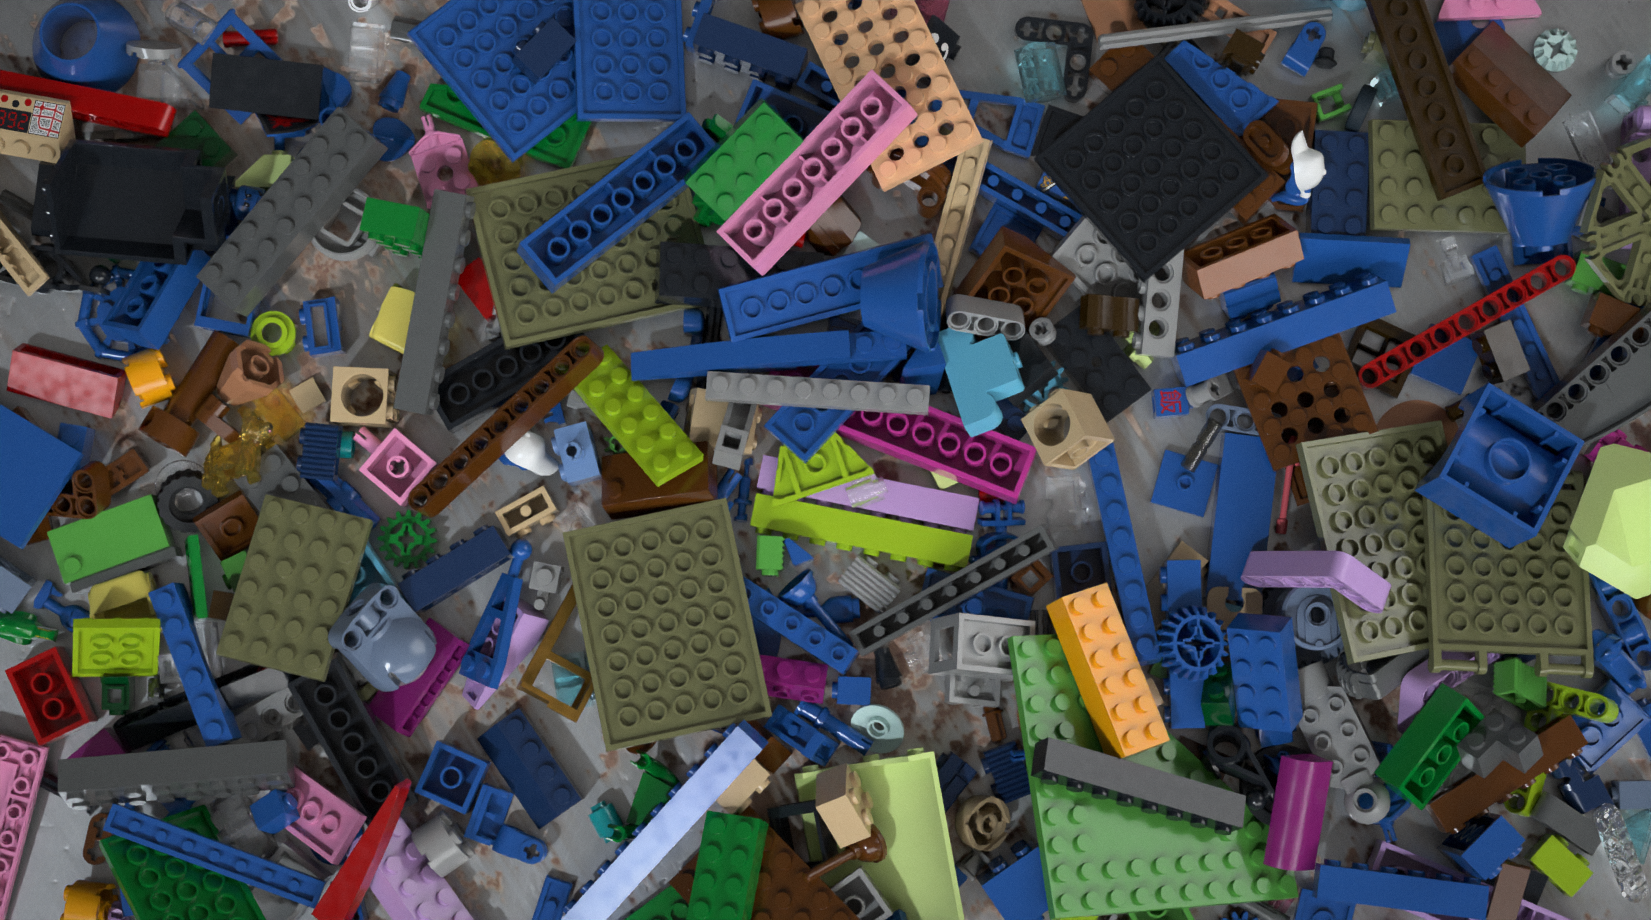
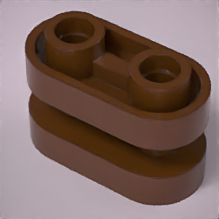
(1269, 146)

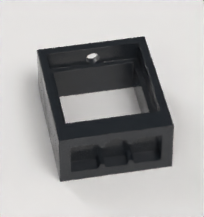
(780, 823)

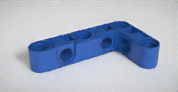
(1627, 624)

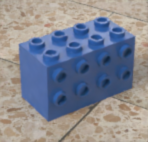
(1017, 883)

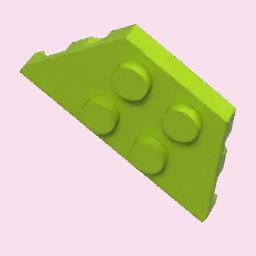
(830, 467)

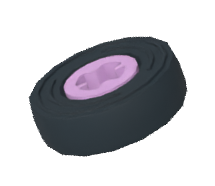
(1360, 108)

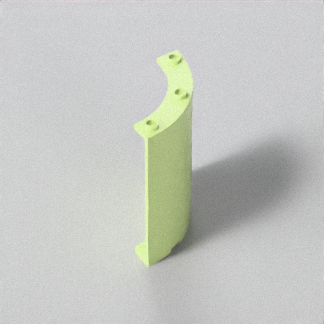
(912, 819)

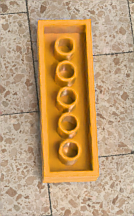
(1107, 672)

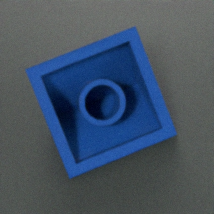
(924, 369)

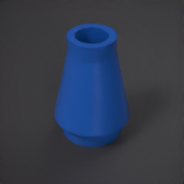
(394, 93)

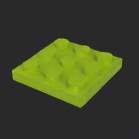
(115, 647)

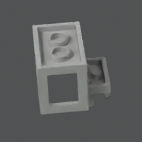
(979, 656)

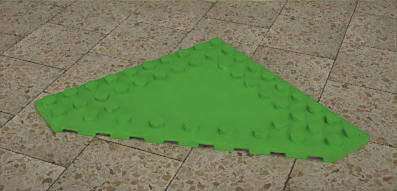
(1116, 856)

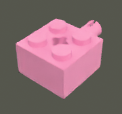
(386, 454)

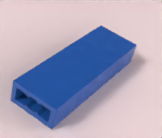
(1239, 512)

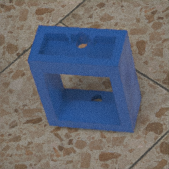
(204, 321)

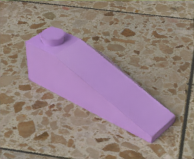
(526, 633)

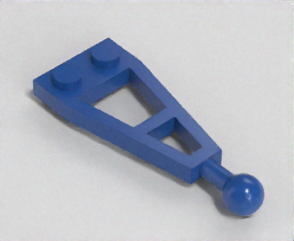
(1022, 126)
(476, 664)

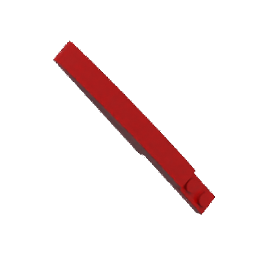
(357, 872)

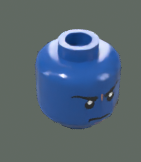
(245, 200)

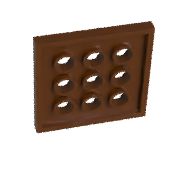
(1350, 398)

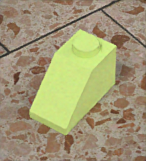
(265, 170)

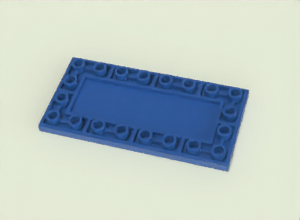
(31, 475)

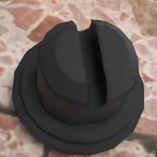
(1325, 58)

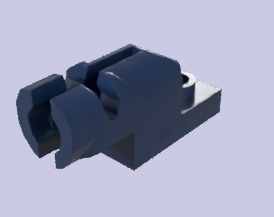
(1580, 791)

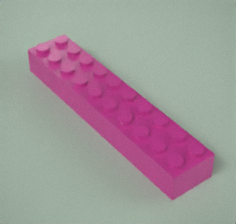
(940, 445)

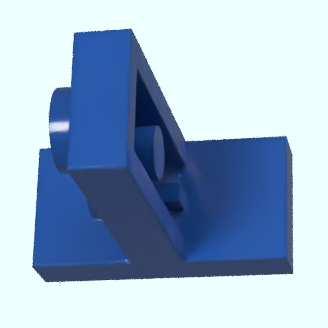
(801, 735)

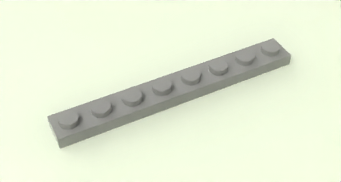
(817, 393)

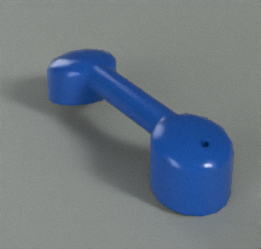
(694, 326)

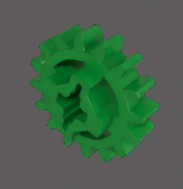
(408, 526)

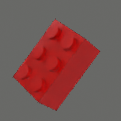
(51, 696)

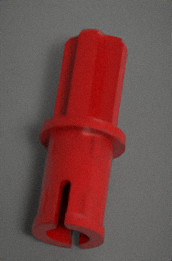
(235, 39)

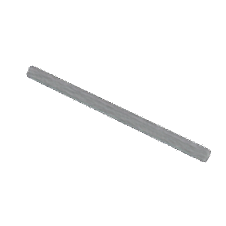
(1214, 28)

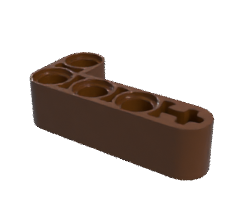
(86, 495)

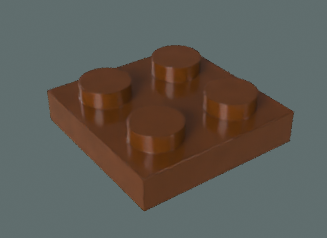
(228, 525)

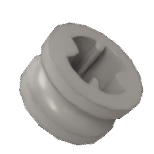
(1042, 339)

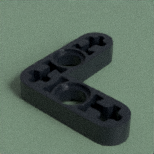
(1073, 49)

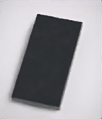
(266, 86)

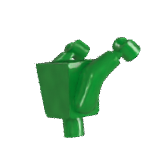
(653, 788)

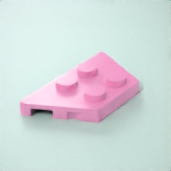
(1487, 10)

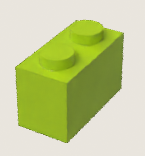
(1563, 868)

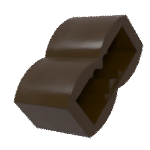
(1109, 314)

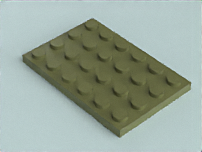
(1404, 194)
(294, 587)

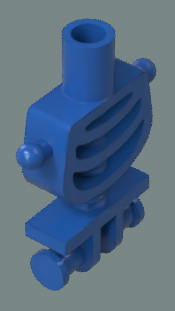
(1000, 523)

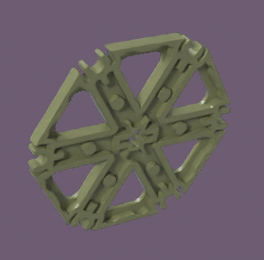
(1622, 230)

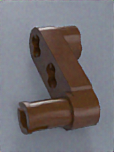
(211, 415)

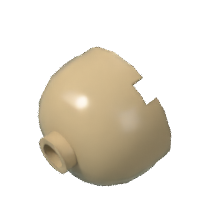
(982, 822)

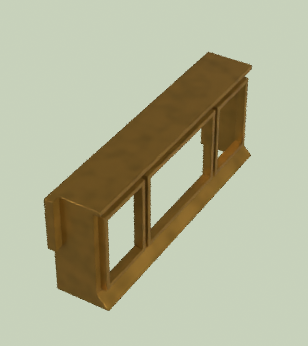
(544, 652)

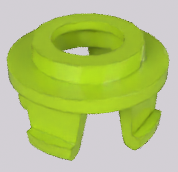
(287, 340)

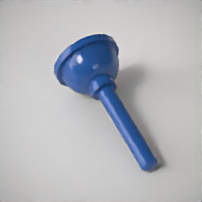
(801, 592)

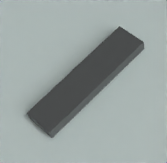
(143, 563)

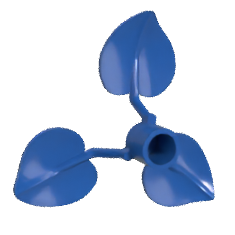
(390, 131)

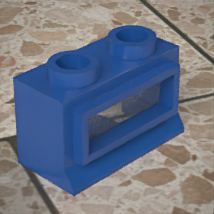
(322, 327)

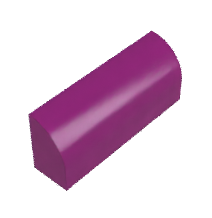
(408, 705)
(1298, 812)

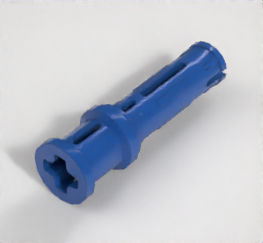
(822, 718)

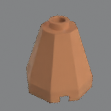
(249, 374)

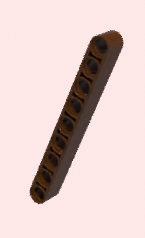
(518, 422)

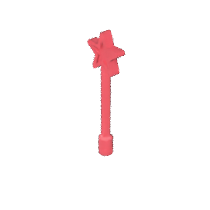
(1282, 522)

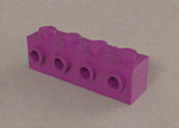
(794, 679)

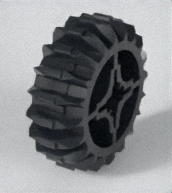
(1174, 12)

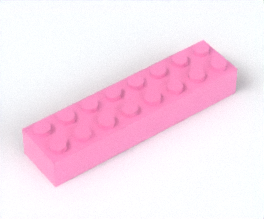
(817, 172)

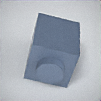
(1631, 794)

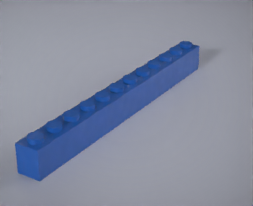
(995, 185)

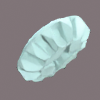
(1543, 51)

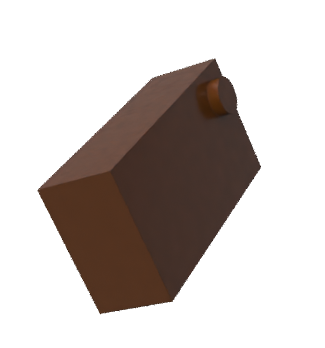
(631, 492)

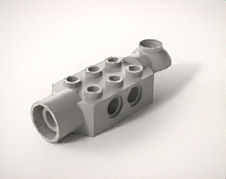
(1339, 735)

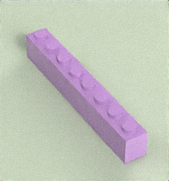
(902, 500)

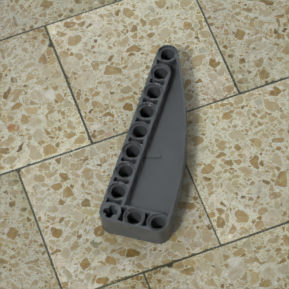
(1614, 395)

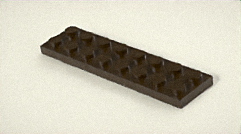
(1428, 95)

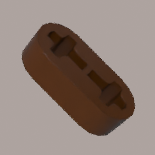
(92, 839)

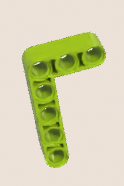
(1559, 704)

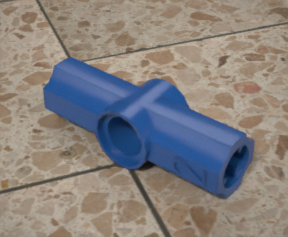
(345, 499)

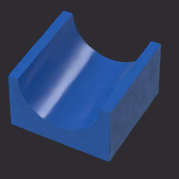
(1502, 467)

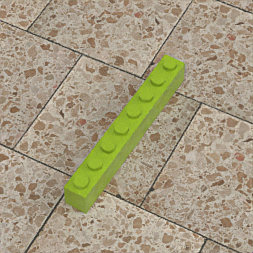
(862, 531)

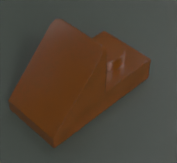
(774, 753)

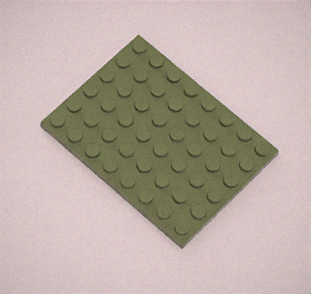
(604, 294)
(1369, 509)
(666, 624)

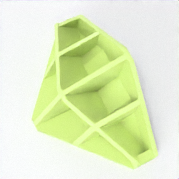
(1614, 521)

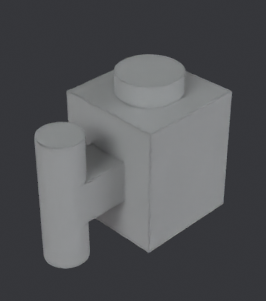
(547, 580)

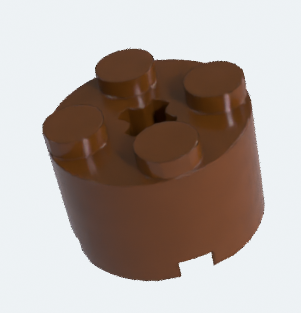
(779, 18)

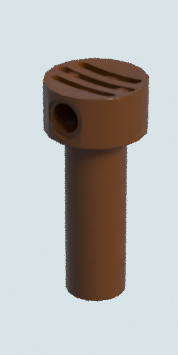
(174, 424)

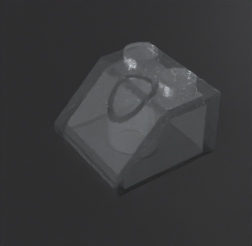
(162, 84)

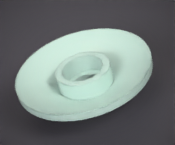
(885, 737)

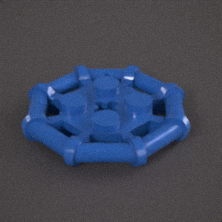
(84, 324)

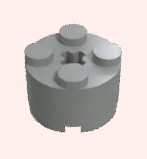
(442, 843)

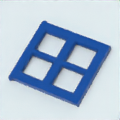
(256, 45)

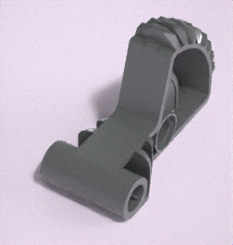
(1382, 674)

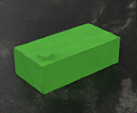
(110, 538)

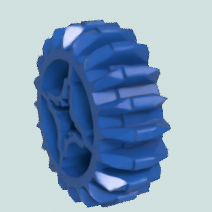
(1194, 621)

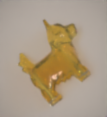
(238, 457)

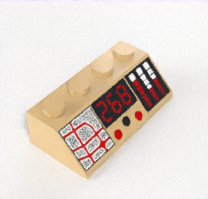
(34, 126)

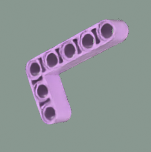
(1318, 570)
(1420, 685)

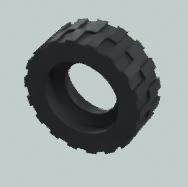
(166, 499)

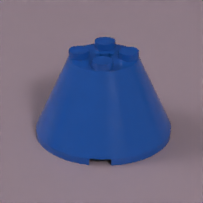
(1540, 198)

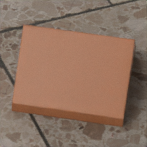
(1112, 16)

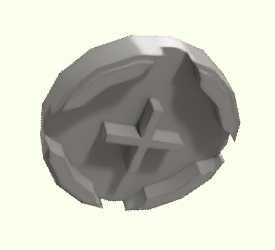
(153, 49)

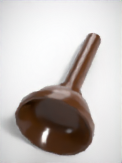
(867, 850)

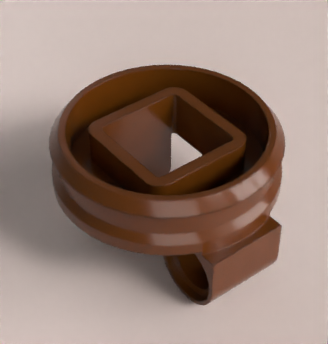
(928, 184)

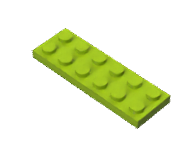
(637, 420)

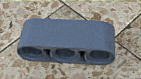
(1232, 414)

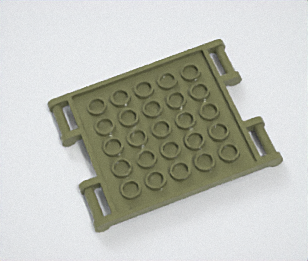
(1505, 597)

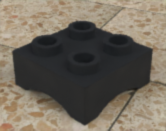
(1035, 370)

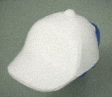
(1306, 173)
(530, 455)

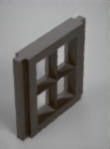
(1389, 332)

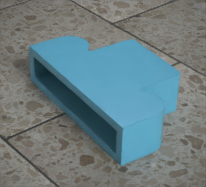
(980, 376)

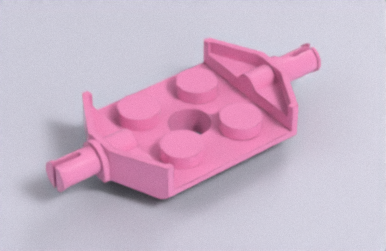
(436, 152)

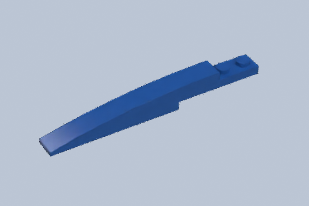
(765, 354)

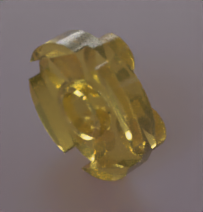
(481, 165)

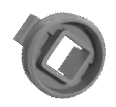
(358, 245)

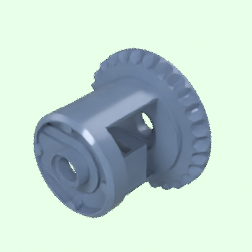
(1313, 620)

